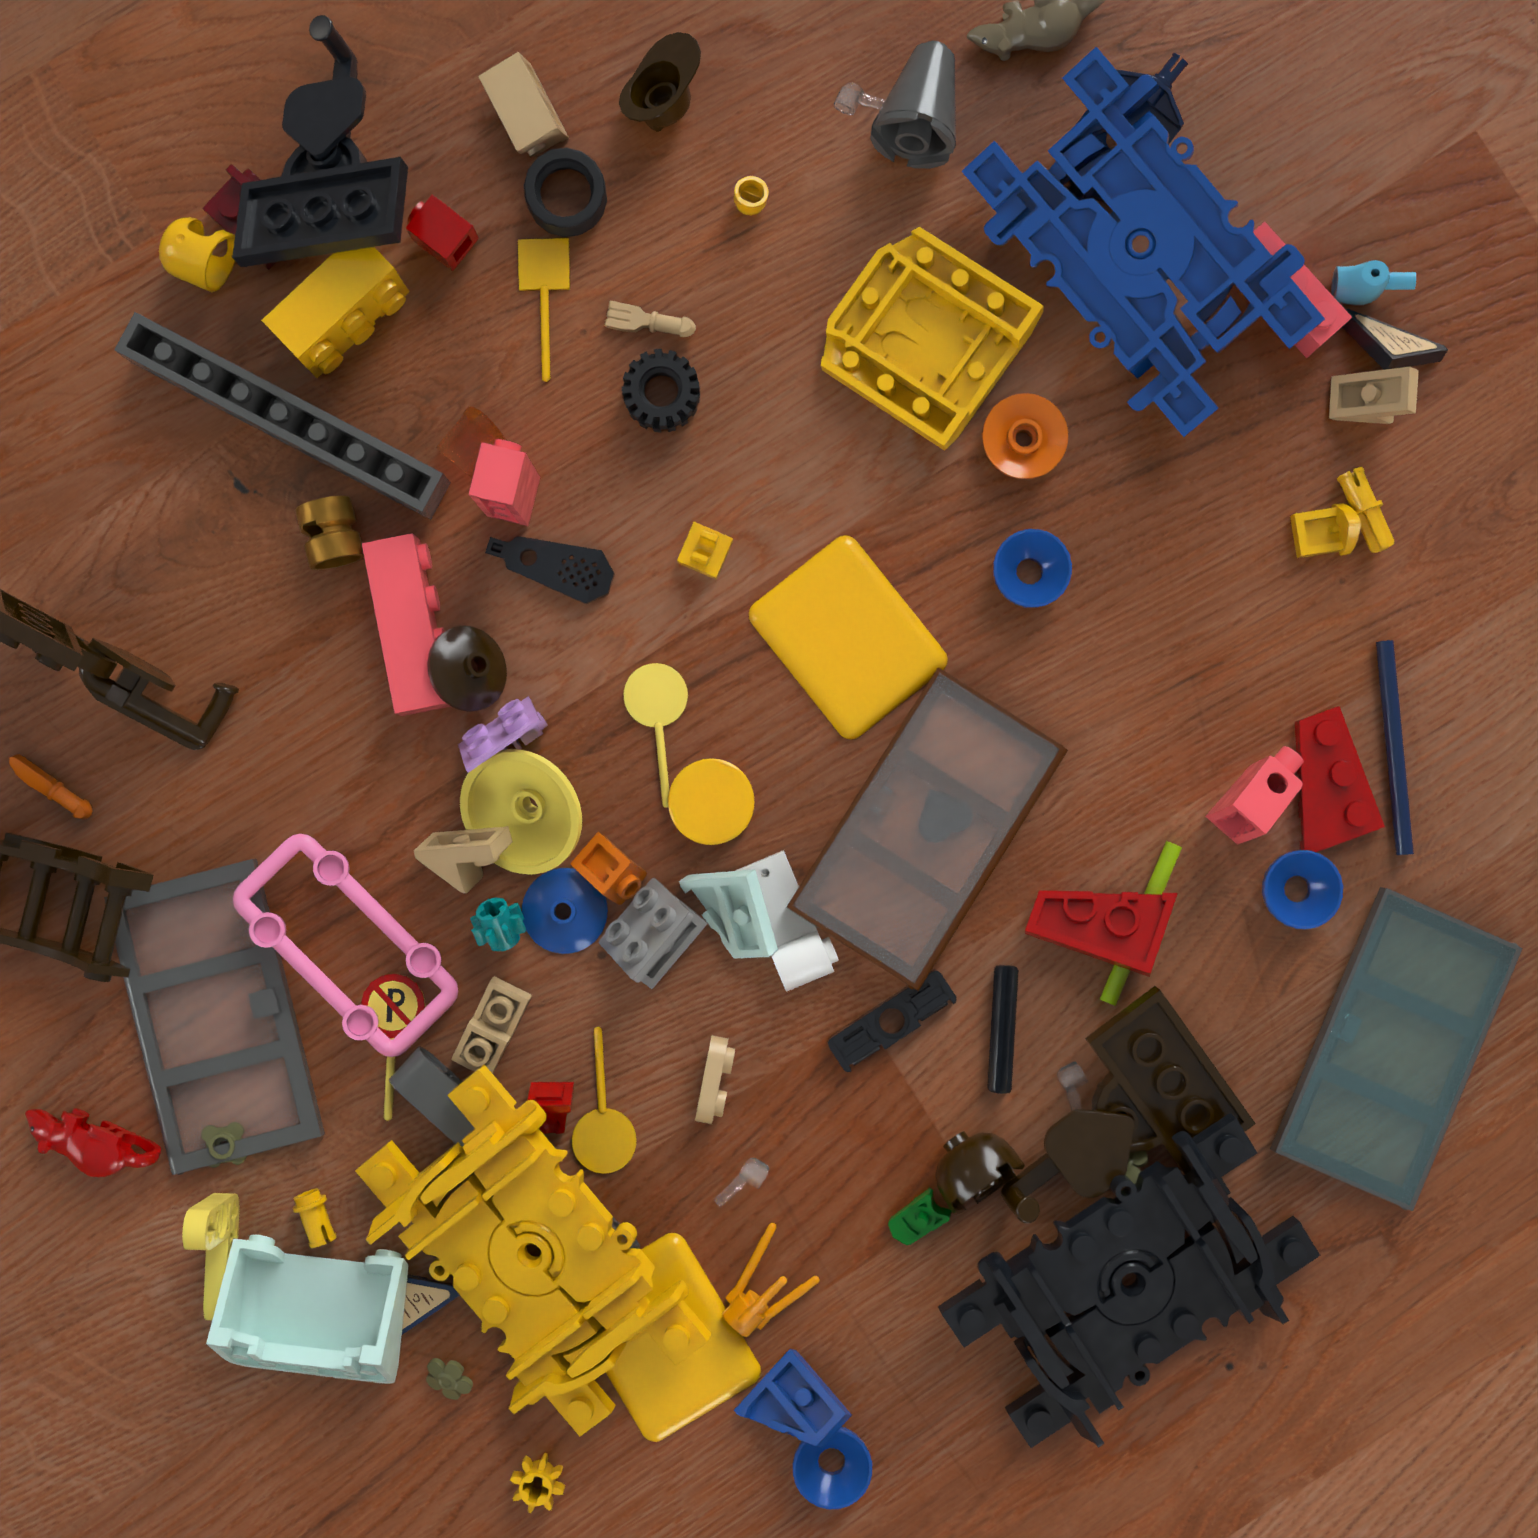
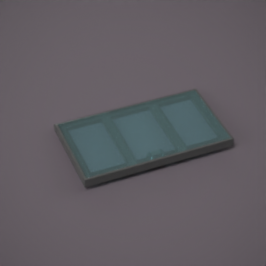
(1396, 1048)

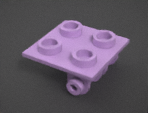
(515, 721)

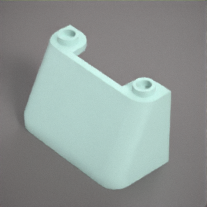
(310, 1312)

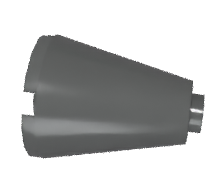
(920, 110)

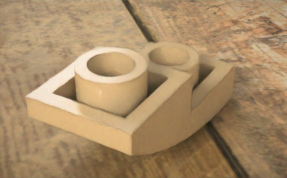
(491, 1026)

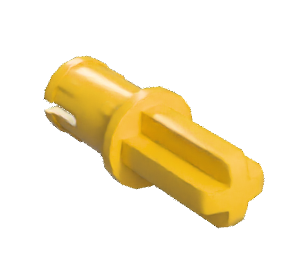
(1367, 508)

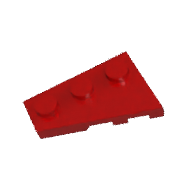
(1335, 791)
(1108, 927)

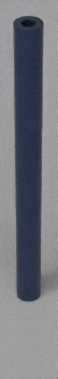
(1394, 747)

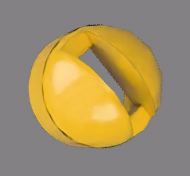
(752, 190)

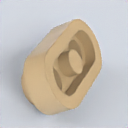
(718, 1061)

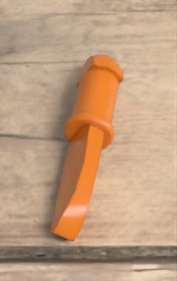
(48, 786)

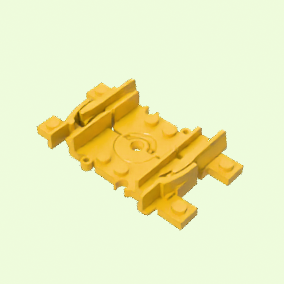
(525, 1295)

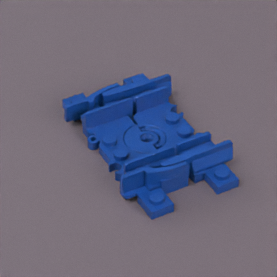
(1186, 234)

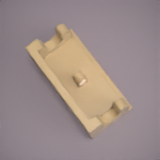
(523, 105)

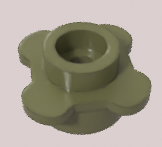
(214, 1136)

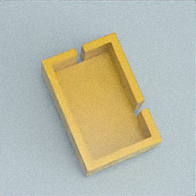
(337, 307)

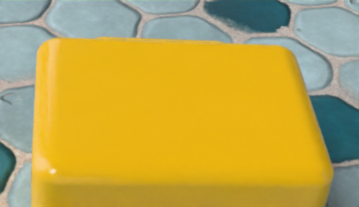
(847, 637)
(671, 1396)

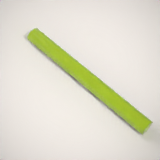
(1155, 886)

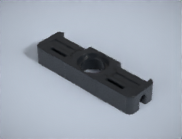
(864, 1035)

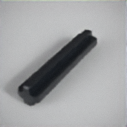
(1002, 1029)

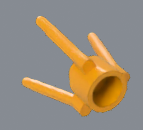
(751, 1310)

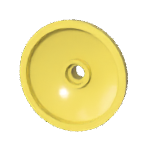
(500, 795)

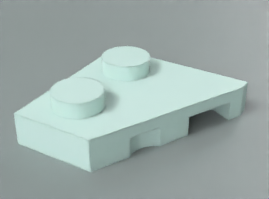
(735, 911)

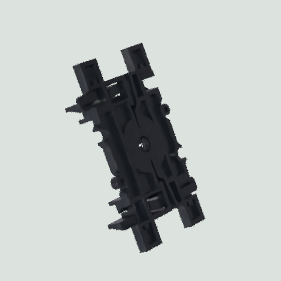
(1174, 1291)

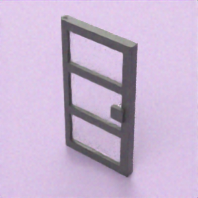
(214, 1020)

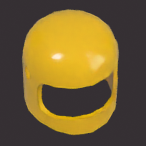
(189, 255)

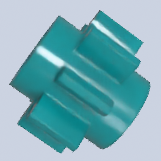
(498, 924)

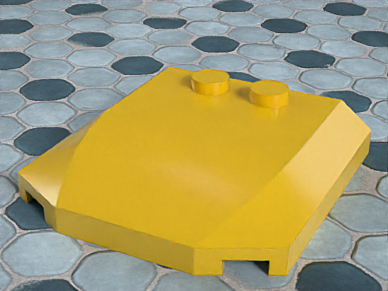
(927, 335)

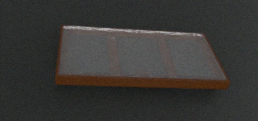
(927, 829)

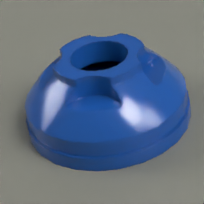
(1047, 552)
(1323, 893)
(834, 1488)

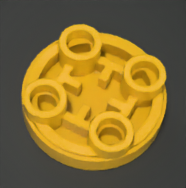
(711, 801)

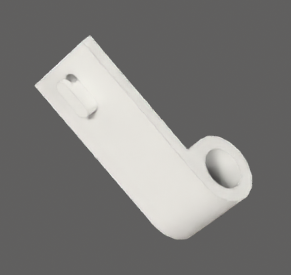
(800, 950)

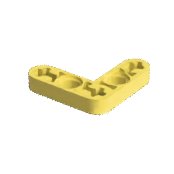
(211, 1227)

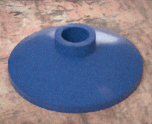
(587, 915)

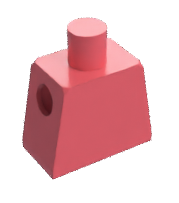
(1258, 797)

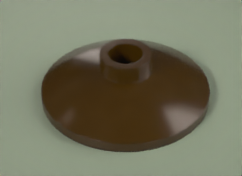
(452, 670)

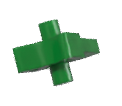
(918, 1218)

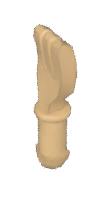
(633, 319)

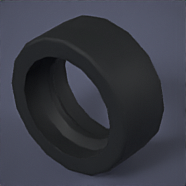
(560, 160)

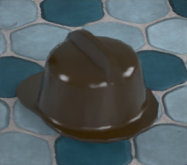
(660, 85)

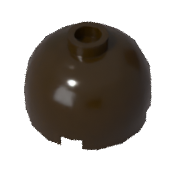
(974, 1168)

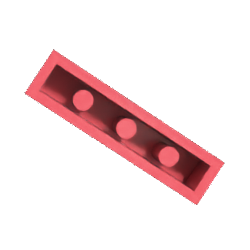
(405, 618)

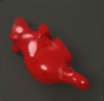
(90, 1148)

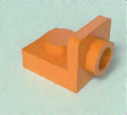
(609, 869)

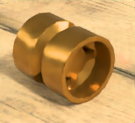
(330, 533)

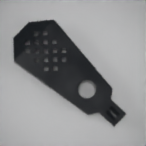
(550, 563)

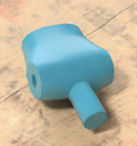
(1367, 281)

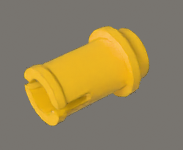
(314, 1217)

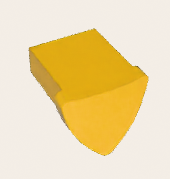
(1326, 531)

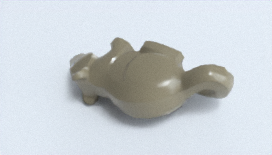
(1043, 27)

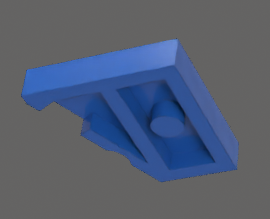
(795, 1402)

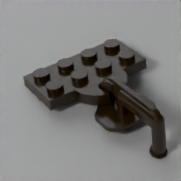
(59, 647)
(1153, 1076)

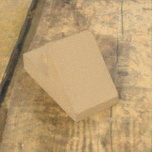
(1374, 395)
(461, 853)

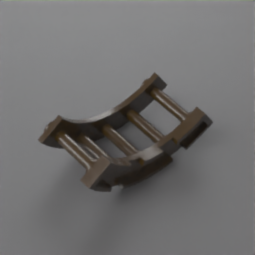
(88, 871)

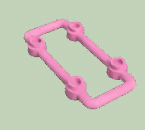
(332, 869)

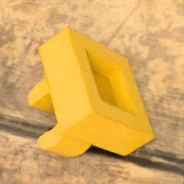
(705, 550)

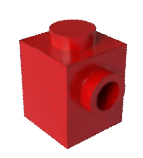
(441, 231)

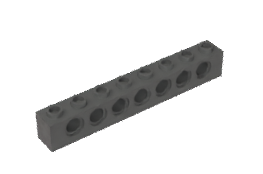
(282, 415)

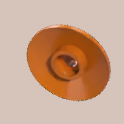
(1032, 416)

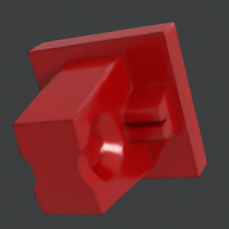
(556, 1102)

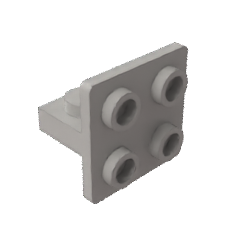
(651, 933)

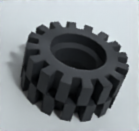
(661, 365)

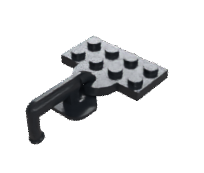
(327, 189)

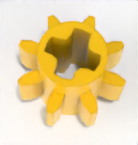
(530, 1495)

